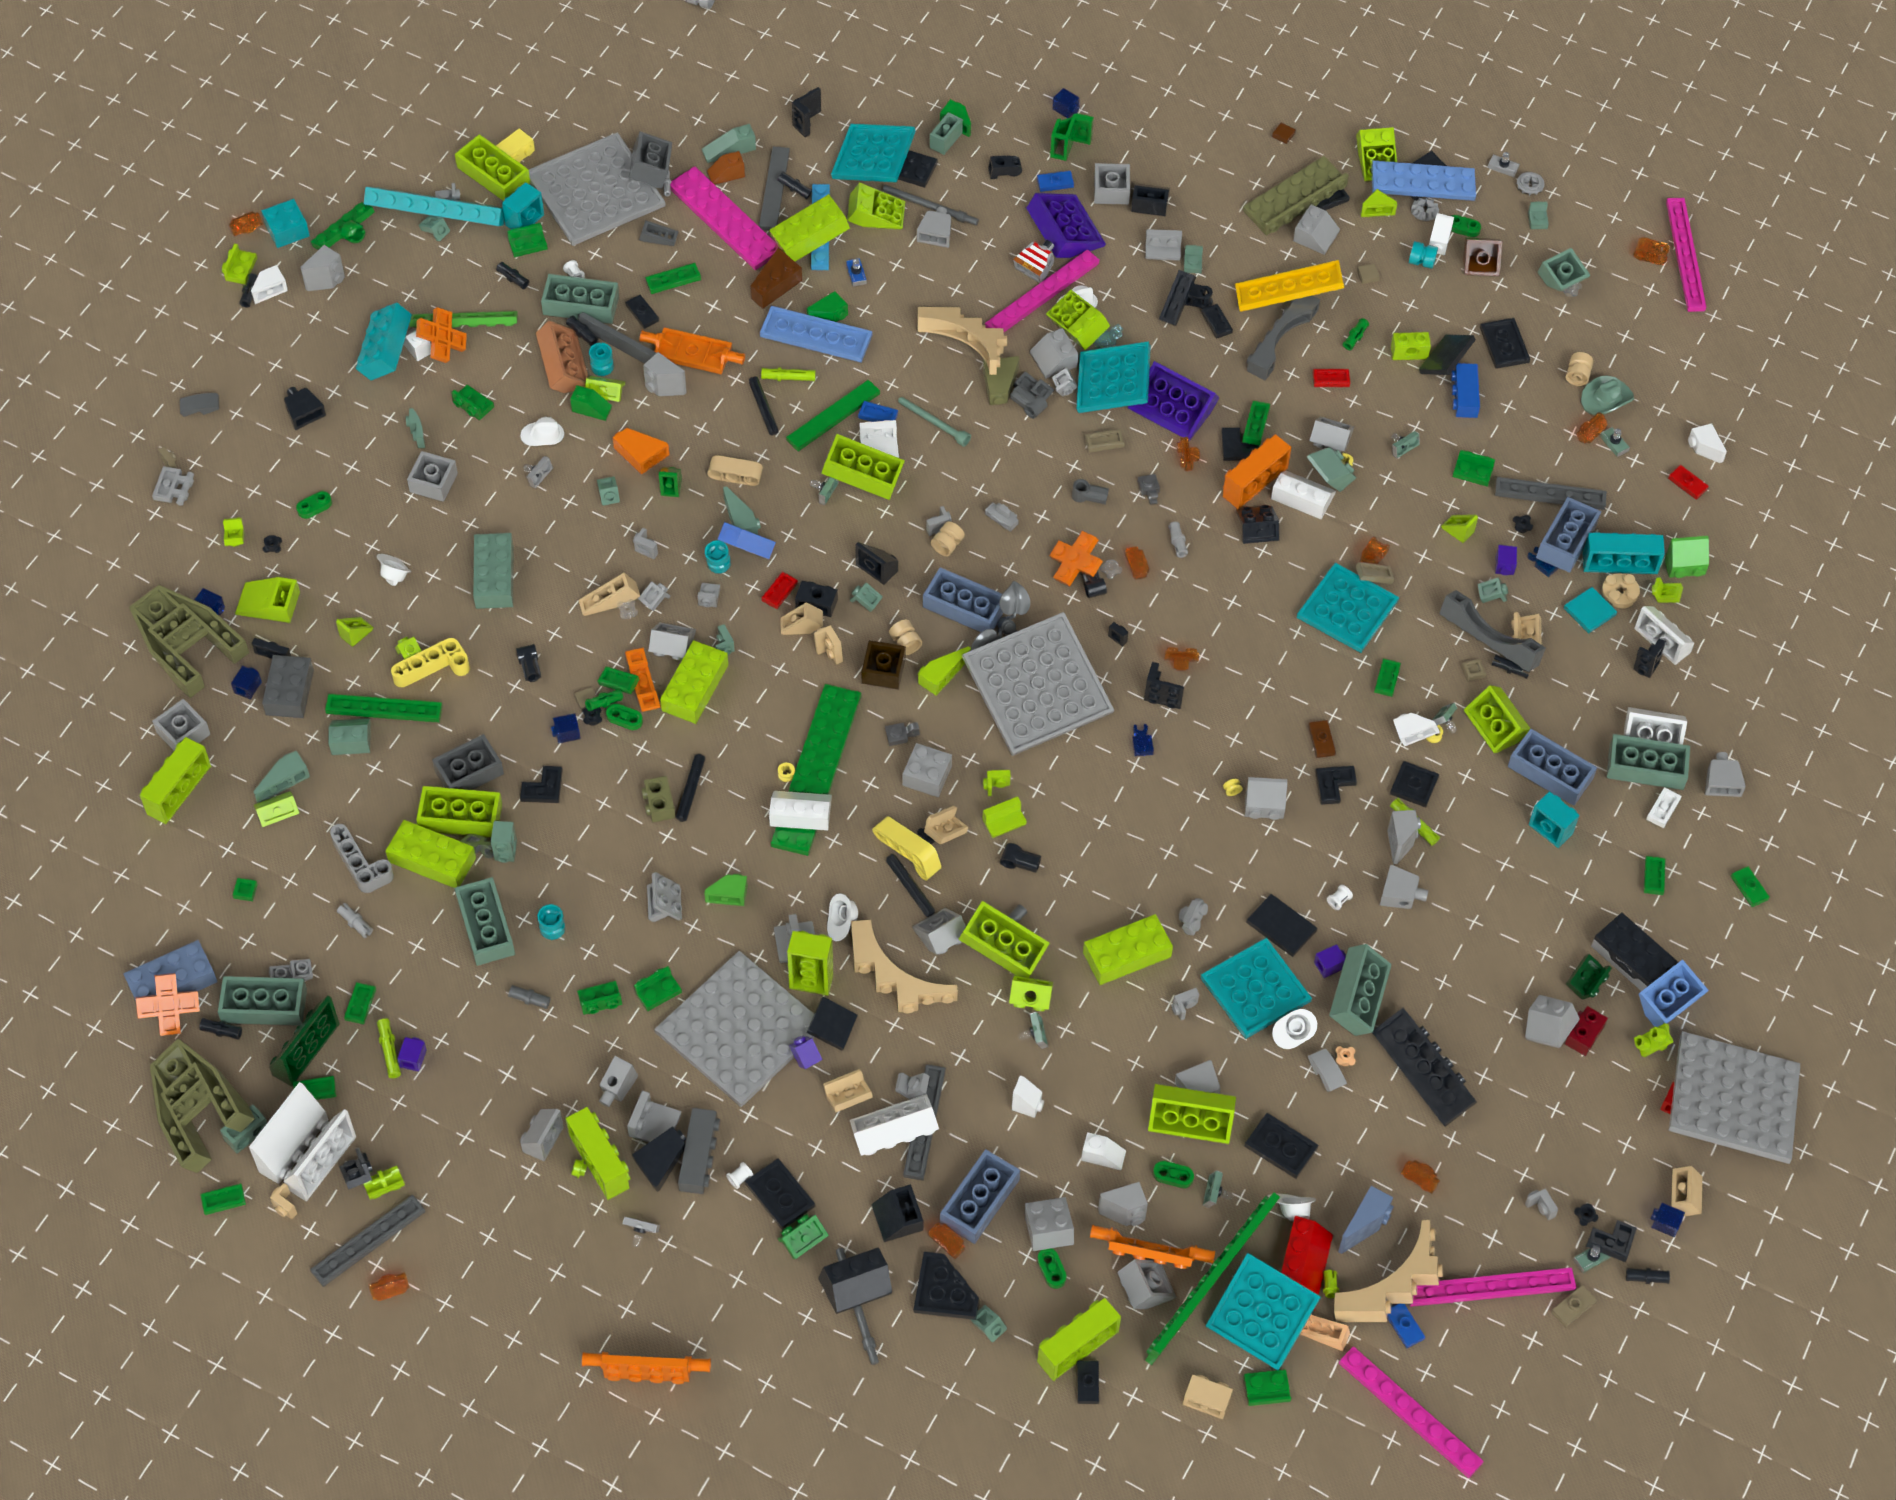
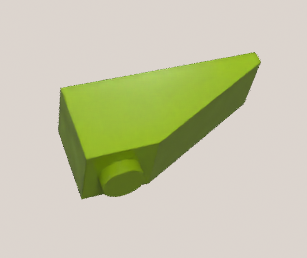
(941, 671)

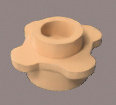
(1345, 1061)

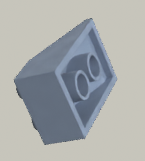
(1368, 1219)

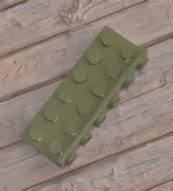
(1295, 195)

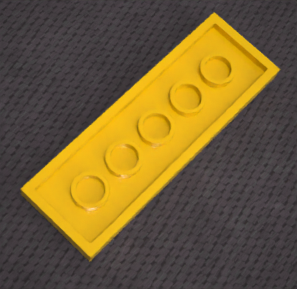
(1289, 285)

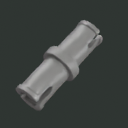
(1178, 539)
(354, 920)

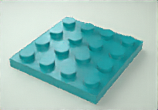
(873, 152)
(1113, 377)
(1347, 607)
(1255, 988)
(1263, 1311)

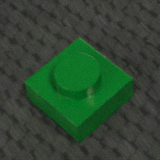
(245, 889)

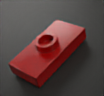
(1331, 377)
(1688, 482)
(779, 590)

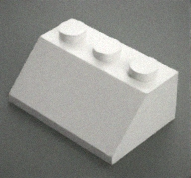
(1302, 494)
(1654, 625)
(1655, 725)
(800, 810)

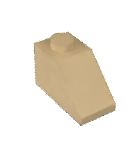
(802, 620)

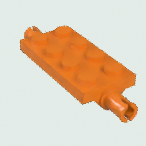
(693, 350)
(1143, 1249)
(646, 1368)

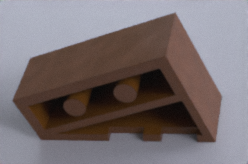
(775, 279)

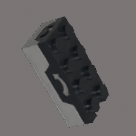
(1632, 952)

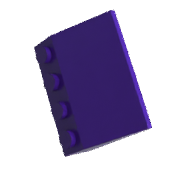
(1064, 223)
(1176, 402)

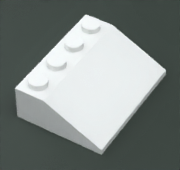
(288, 1134)
(321, 1156)

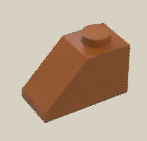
(727, 168)

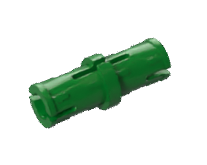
(1355, 334)
(604, 699)

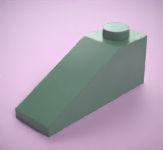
(737, 139)
(740, 513)
(283, 775)

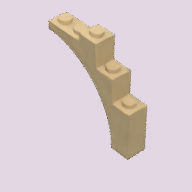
(950, 322)
(889, 977)
(1375, 1301)

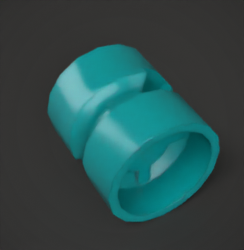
(1423, 254)
(601, 359)
(717, 556)
(551, 922)

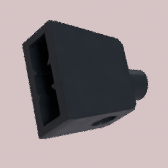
(303, 407)

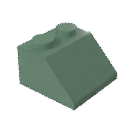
(1563, 270)
(1333, 468)
(350, 736)

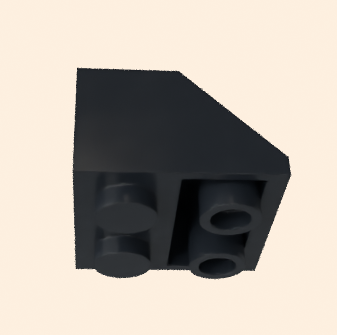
(1150, 199)
(898, 1213)

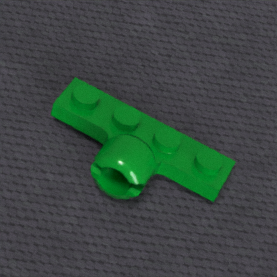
(345, 228)

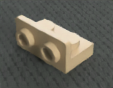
(828, 642)

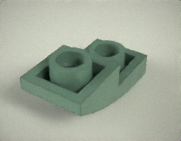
(415, 427)

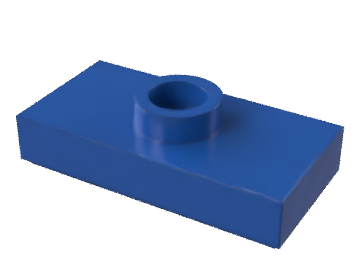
(1055, 181)
(875, 412)
(1405, 1325)

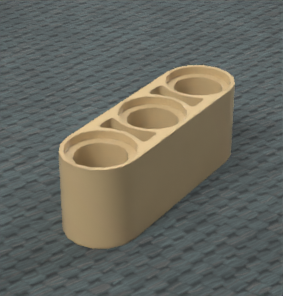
(735, 470)

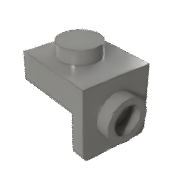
(1064, 382)

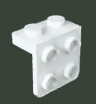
(880, 435)

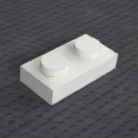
(1664, 807)

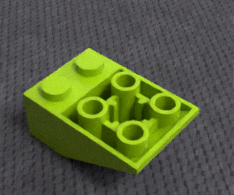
(1375, 146)
(875, 208)
(1078, 319)
(269, 599)

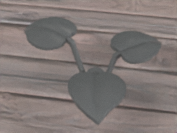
(1012, 601)

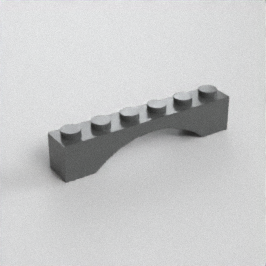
(1300, 312)
(1461, 611)

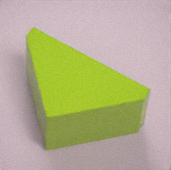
(1378, 205)
(1461, 526)
(353, 629)

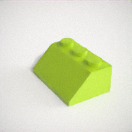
(1497, 719)

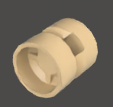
(1579, 369)
(947, 539)
(904, 635)

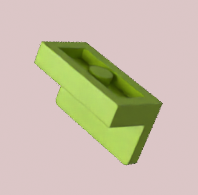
(607, 388)
(276, 809)
(1004, 817)

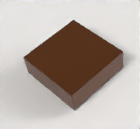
(1284, 133)

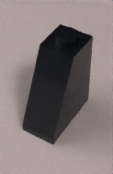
(660, 1156)

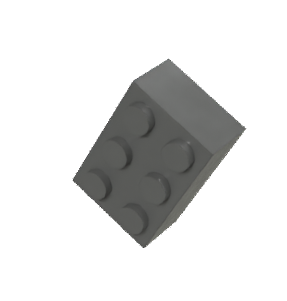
(650, 160)
(288, 686)
(468, 765)

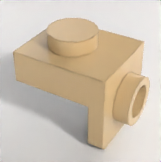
(283, 1206)

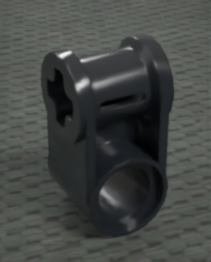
(1198, 295)

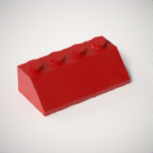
(1307, 1253)

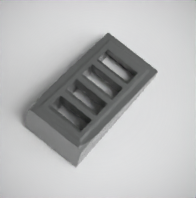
(649, 237)

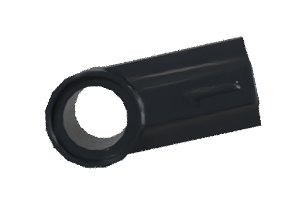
(1094, 585)
(528, 659)
(1014, 857)

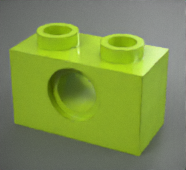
(1410, 346)
(1042, 988)

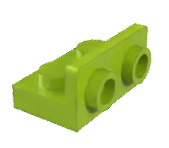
(238, 265)

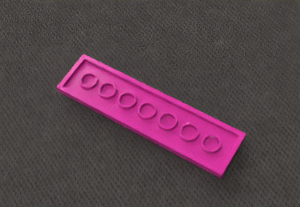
(724, 217)

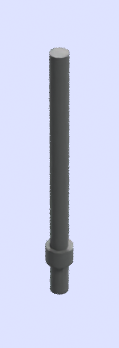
(961, 215)
(868, 1341)

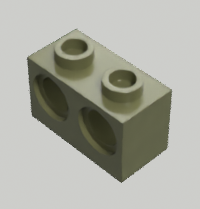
(658, 799)

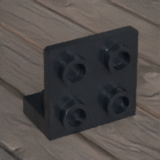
(805, 108)
(1258, 524)
(1162, 692)

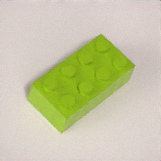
(491, 167)
(810, 228)
(862, 466)
(694, 682)
(175, 780)
(459, 811)
(430, 854)
(1003, 940)
(1127, 949)
(810, 962)
(1192, 1113)
(598, 1153)
(1078, 1338)

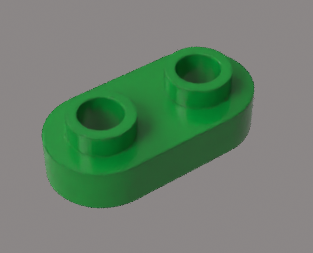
(1465, 226)
(314, 504)
(625, 716)
(1173, 1172)
(1052, 1269)

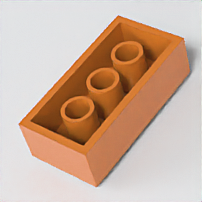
(1256, 471)

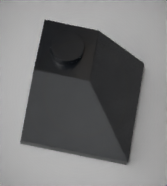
(876, 562)

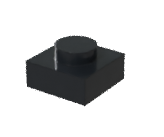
(1118, 634)

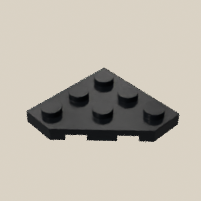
(944, 1290)

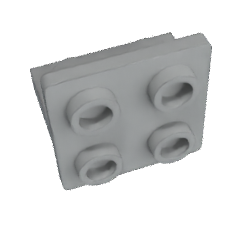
(1163, 244)
(663, 898)
(784, 932)

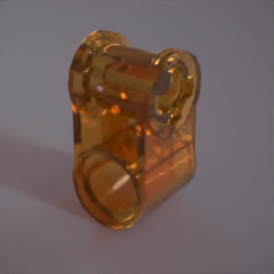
(1649, 250)
(1374, 551)

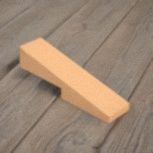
(1326, 1332)

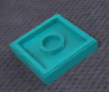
(1590, 610)

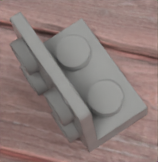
(651, 1119)

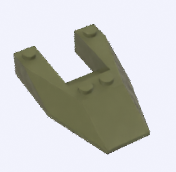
(174, 624)
(182, 1089)

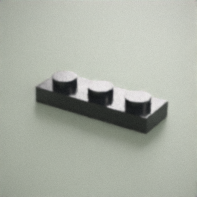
(1177, 297)

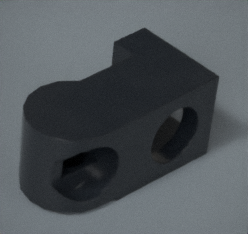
(1004, 166)

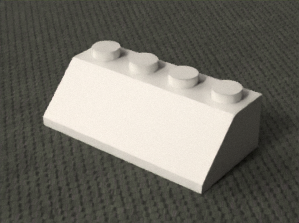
(894, 1125)

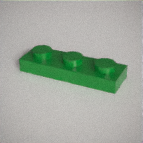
(673, 278)
(1256, 423)

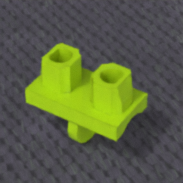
(1654, 1040)
(384, 1182)

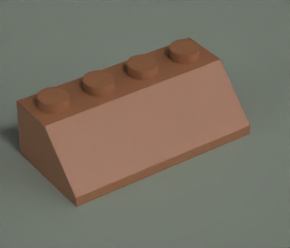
(562, 357)

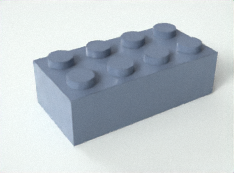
(1568, 534)
(963, 601)
(1552, 767)
(188, 964)
(980, 1196)

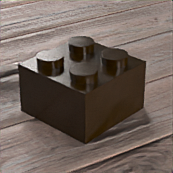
(883, 664)

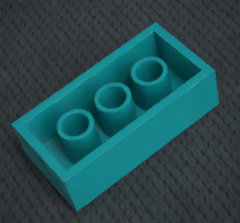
(383, 341)
(1623, 553)

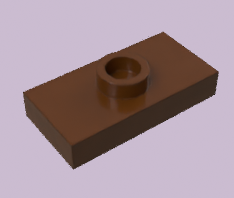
(1321, 739)

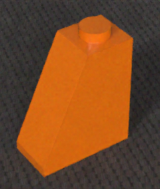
(640, 449)

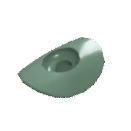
(1605, 395)

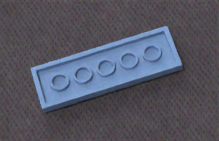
(1424, 180)
(816, 334)

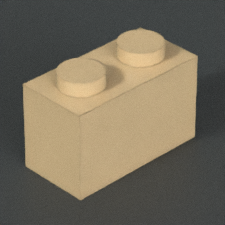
(1687, 1190)
(1207, 1396)

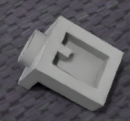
(449, 194)
(935, 523)
(645, 546)
(654, 595)
(708, 595)
(1184, 1000)
(912, 1086)
(1545, 1203)

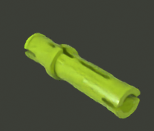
(788, 374)
(1425, 831)
(387, 1041)

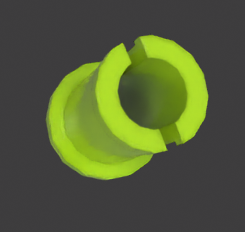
(1330, 1284)

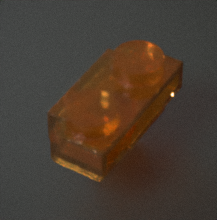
(245, 224)
(1592, 428)
(1188, 454)
(1137, 562)
(1181, 658)
(1421, 1175)
(947, 1239)
(389, 1286)

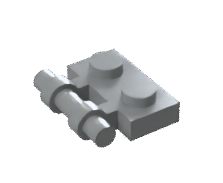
(167, 485)

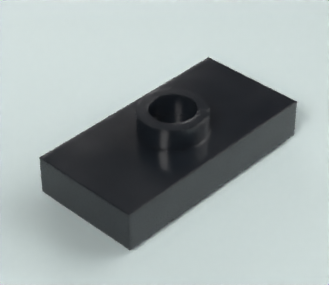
(642, 311)
(1217, 321)
(269, 649)
(1088, 1382)

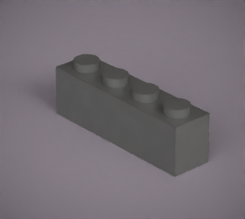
(698, 1150)

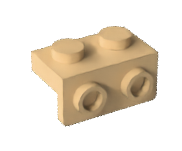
(1527, 627)
(945, 826)
(847, 1090)

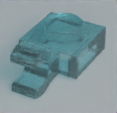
(1108, 339)

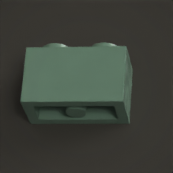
(946, 133)

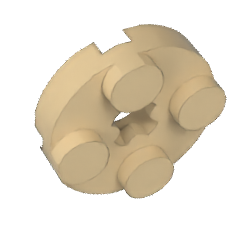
(1622, 581)

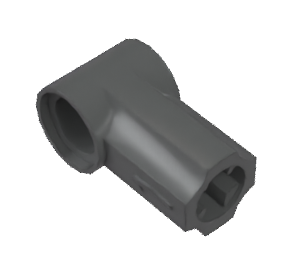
(1032, 404)
(1088, 492)

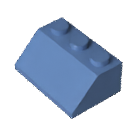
(1671, 994)

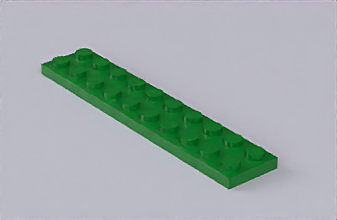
(819, 759)
(1210, 1277)

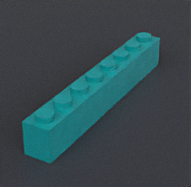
(434, 206)

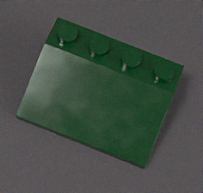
(305, 1042)

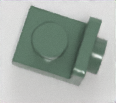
(1538, 215)
(436, 226)
(1193, 259)
(608, 490)
(1492, 590)
(866, 596)
(725, 640)
(989, 1323)

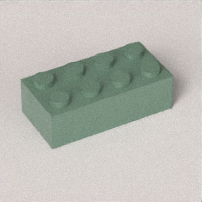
(572, 295)
(493, 570)
(1648, 762)
(484, 921)
(1360, 990)
(262, 1000)

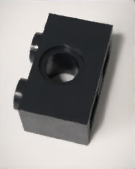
(810, 590)

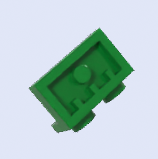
(527, 240)
(472, 402)
(1474, 468)
(657, 988)
(600, 998)
(803, 1235)

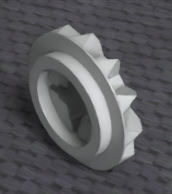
(1536, 180)
(1418, 210)

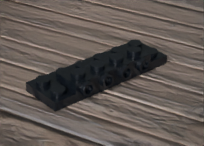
(1425, 1066)

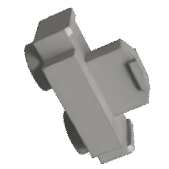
(1002, 515)
(1192, 916)

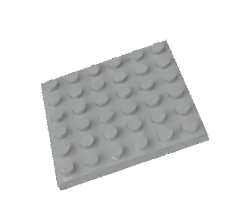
(592, 189)
(1038, 683)
(737, 1028)
(1735, 1097)

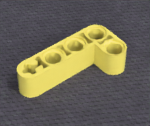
(405, 673)
(909, 845)

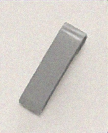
(355, 857)

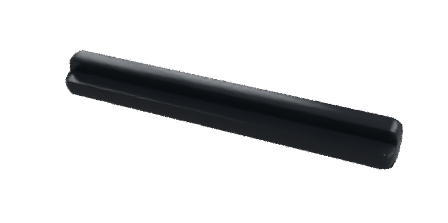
(763, 405)
(690, 788)
(910, 885)

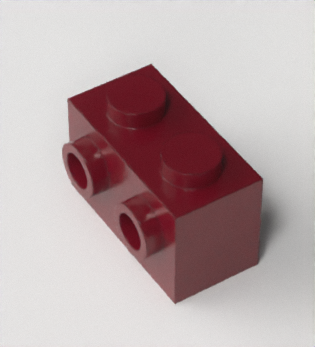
(1586, 1030)

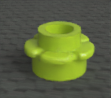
(579, 1168)

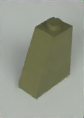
(1001, 385)

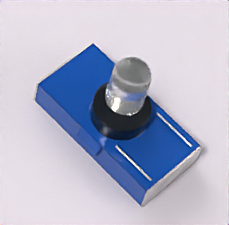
(856, 272)

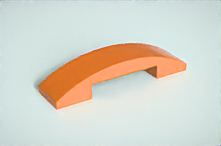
(644, 689)

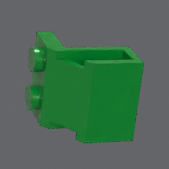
(1076, 128)

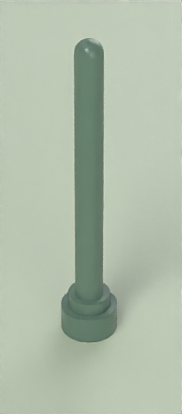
(961, 437)

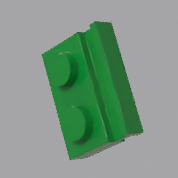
(1267, 1387)

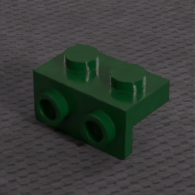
(1588, 977)

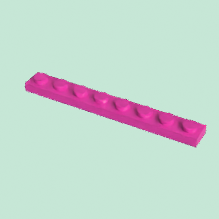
(1686, 254)
(1044, 291)
(1495, 1287)
(1411, 1412)

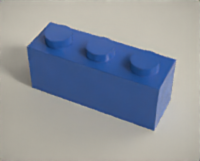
(1466, 390)

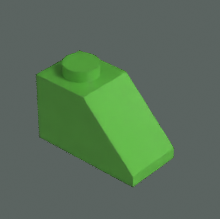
(728, 890)

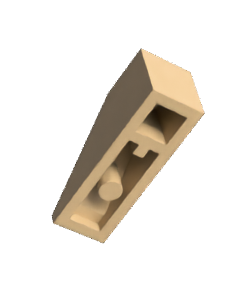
(609, 595)

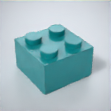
(523, 207)
(285, 223)
(1554, 819)

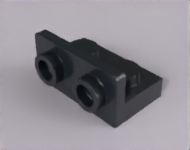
(1649, 659)
(357, 1171)

